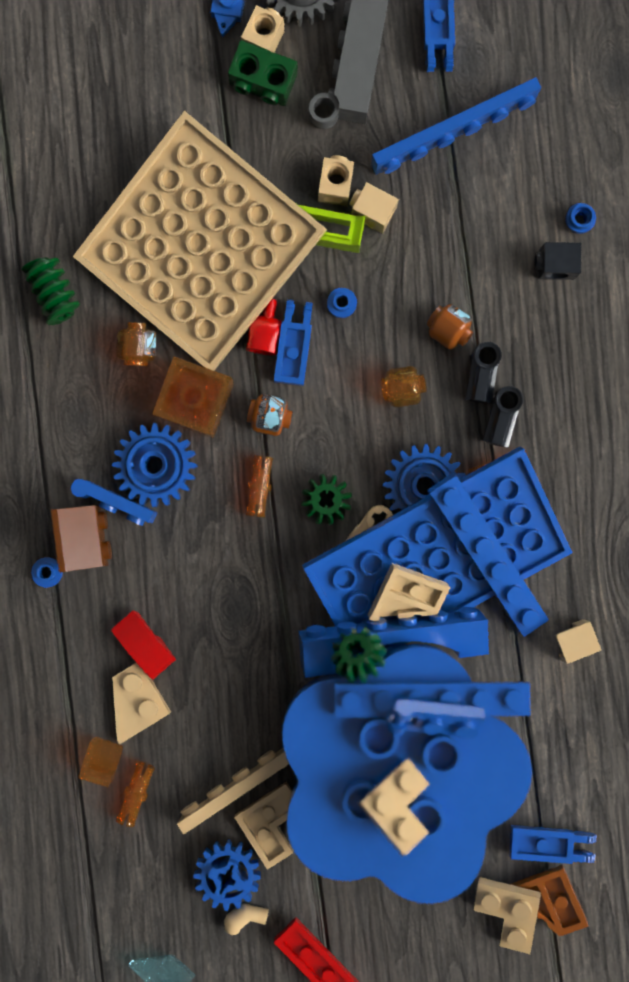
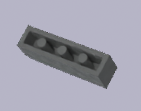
(357, 64)

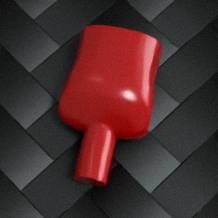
(265, 332)

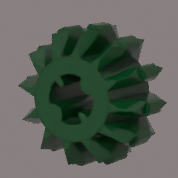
(315, 499)
(365, 663)

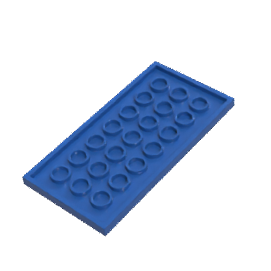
(424, 542)

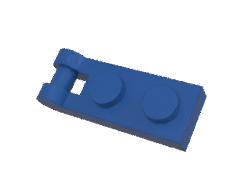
(112, 501)
(435, 718)

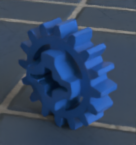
(237, 881)

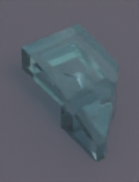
(161, 969)

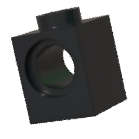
(558, 261)

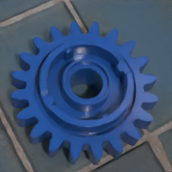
(136, 459)
(413, 468)

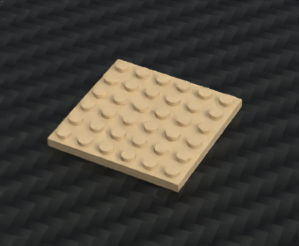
(199, 242)

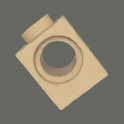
(268, 19)
(335, 193)
(375, 205)

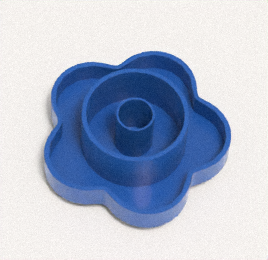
(342, 759)

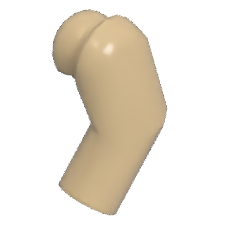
(240, 917)

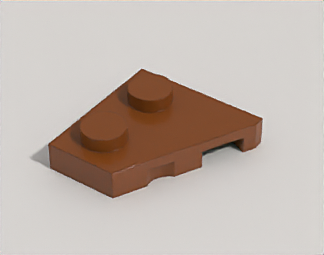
(558, 900)

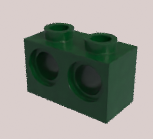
(266, 66)

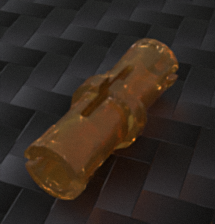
(259, 486)
(135, 794)

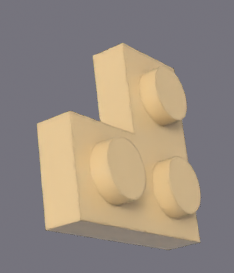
(388, 806)
(261, 825)
(515, 905)

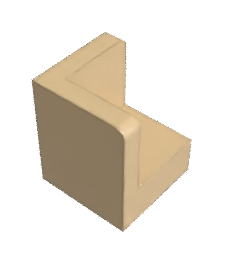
(577, 642)

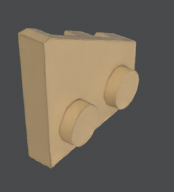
(408, 594)
(136, 702)

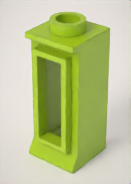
(337, 241)

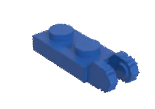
(439, 31)
(293, 347)
(549, 845)

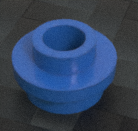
(583, 210)
(341, 312)
(55, 576)

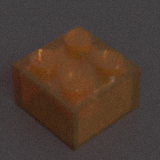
(193, 397)

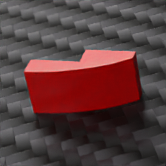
(143, 645)

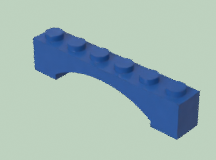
(461, 630)

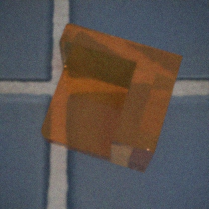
(101, 761)

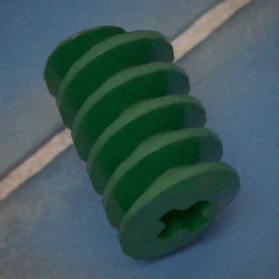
(50, 290)

